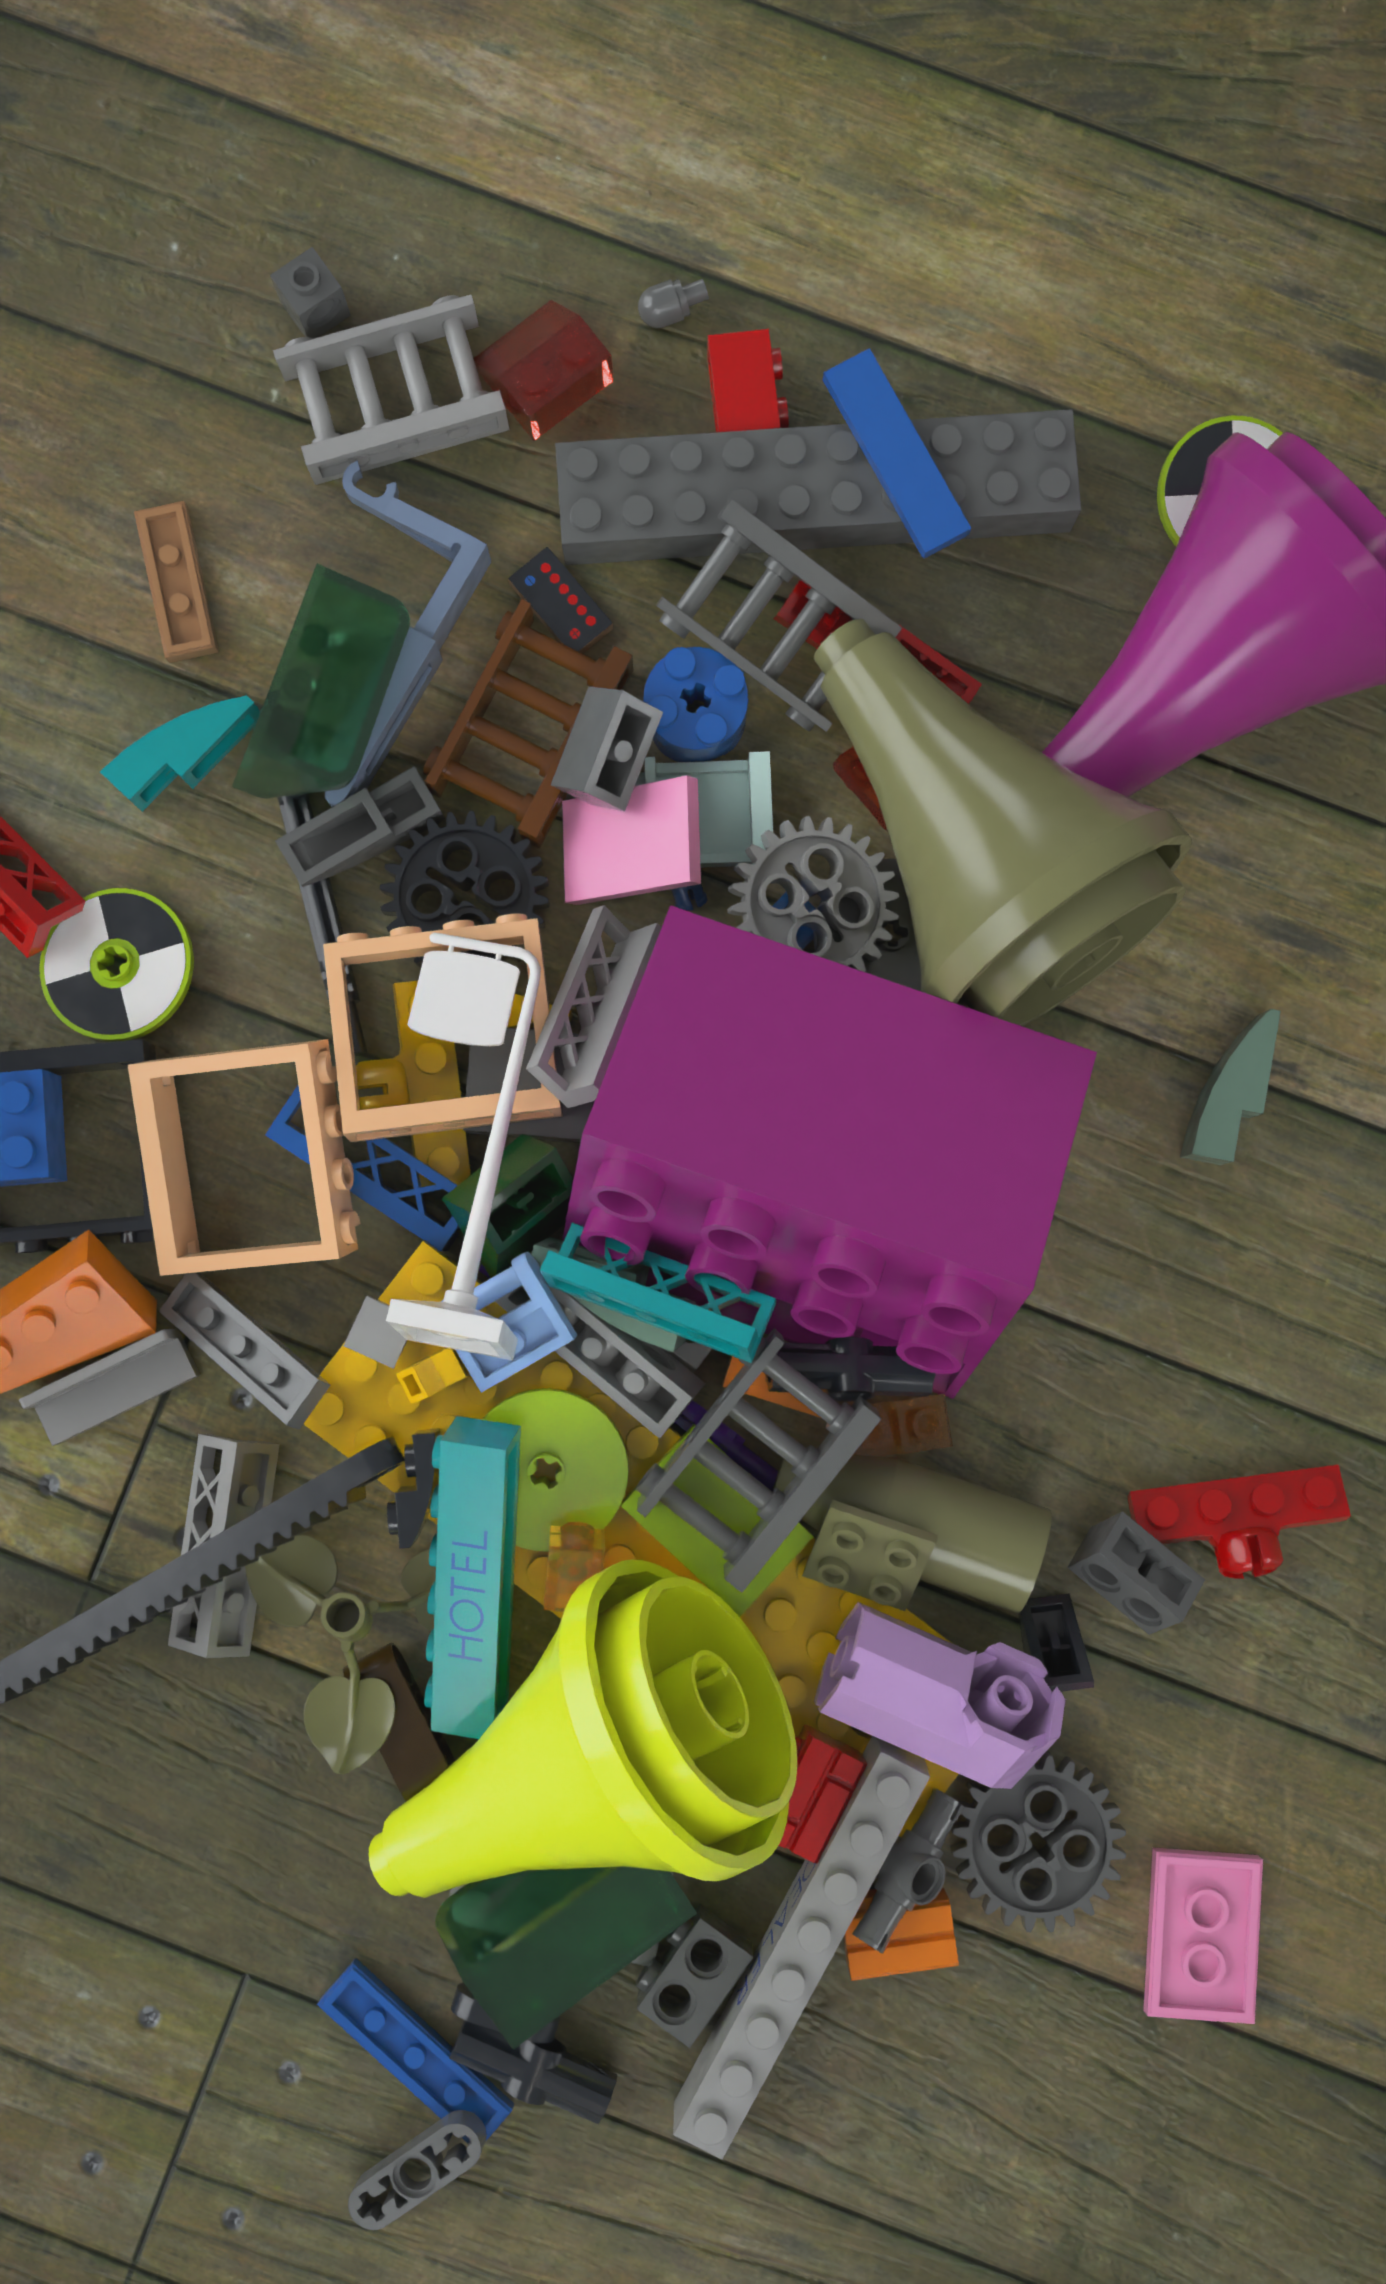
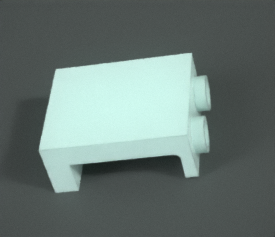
(732, 803)

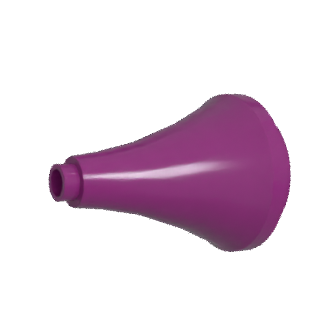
(1252, 620)

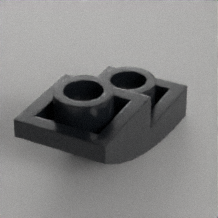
(412, 1503)

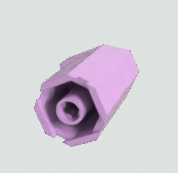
(949, 1705)

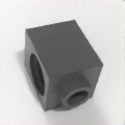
(310, 294)

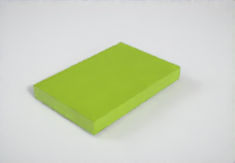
(697, 1551)

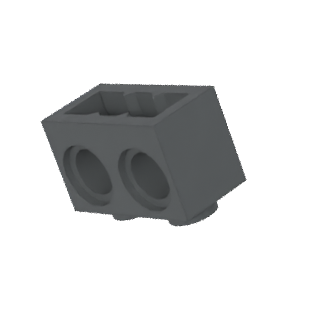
(1136, 1573)
(705, 1979)

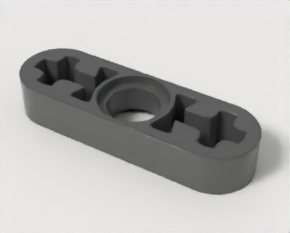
(406, 2191)

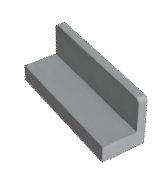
(112, 1385)

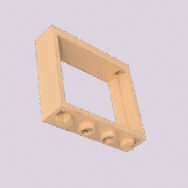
(434, 1115)
(168, 1172)

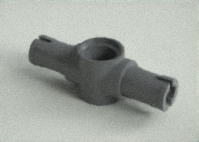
(910, 1871)

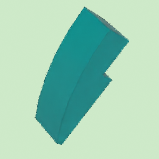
(181, 748)

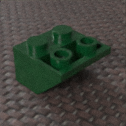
(527, 1201)

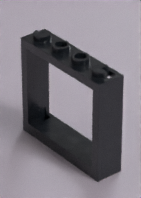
(69, 1061)

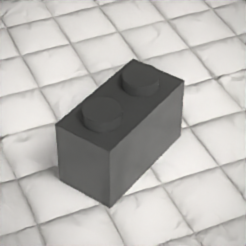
(607, 748)

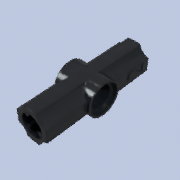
(854, 1369)
(537, 2071)

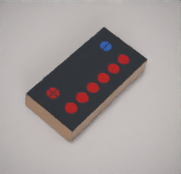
(560, 602)

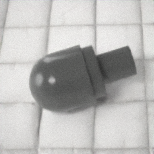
(670, 302)

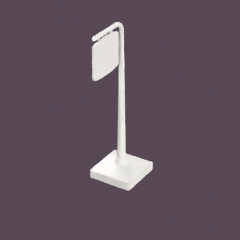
(470, 1003)

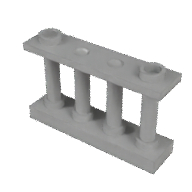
(428, 426)

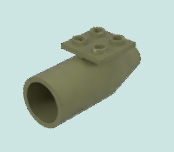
(903, 1523)

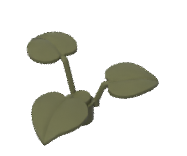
(341, 1715)

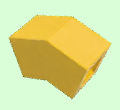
(431, 1375)

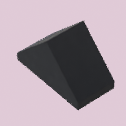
(1054, 1638)

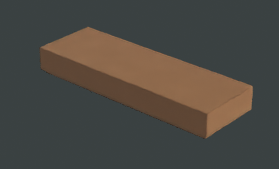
(176, 582)

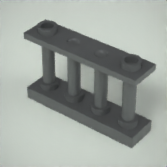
(782, 564)
(777, 1509)

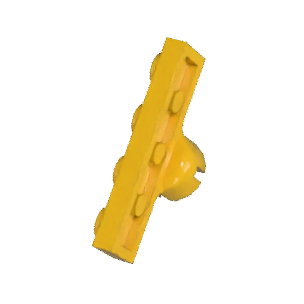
(419, 1074)

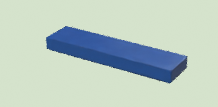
(896, 453)
(411, 2048)

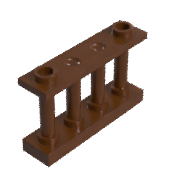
(532, 811)

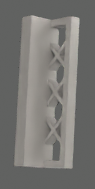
(600, 1016)
(239, 1490)

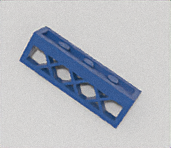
(371, 1187)

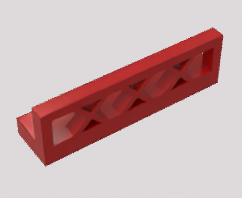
(21, 915)

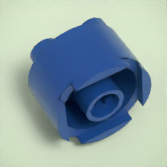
(702, 676)

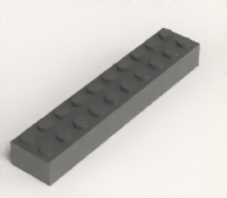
(807, 485)

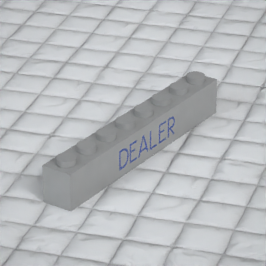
(796, 1951)

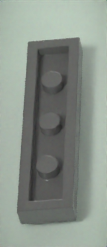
(245, 1349)

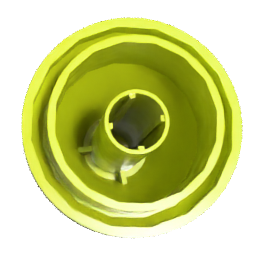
(628, 1745)

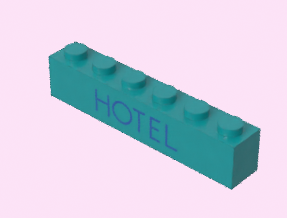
(473, 1574)

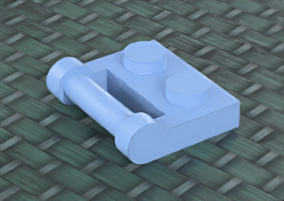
(536, 1323)

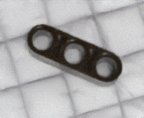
(411, 1750)

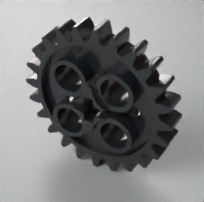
(492, 859)

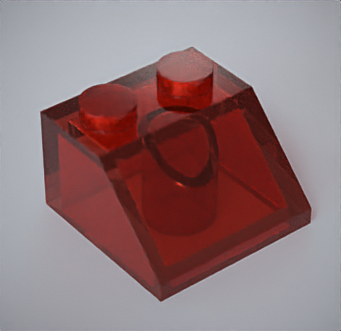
(546, 367)

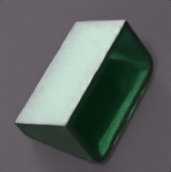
(325, 689)
(553, 1936)

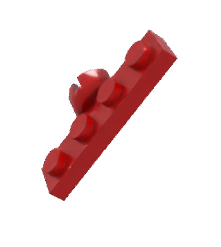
(1242, 1514)

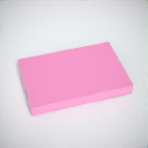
(635, 850)
(1203, 1935)

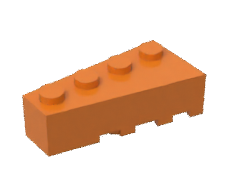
(70, 1312)

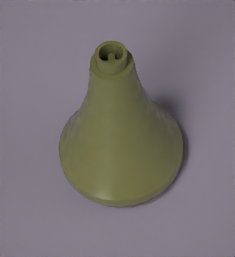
(1007, 858)

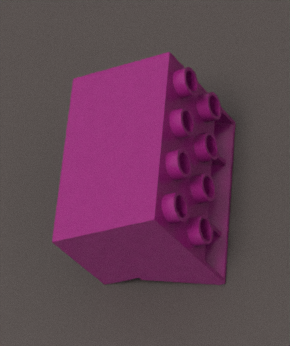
(829, 1146)

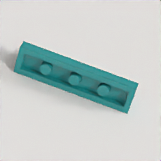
(653, 1303)

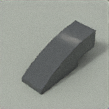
(359, 828)

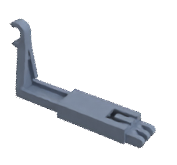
(421, 647)

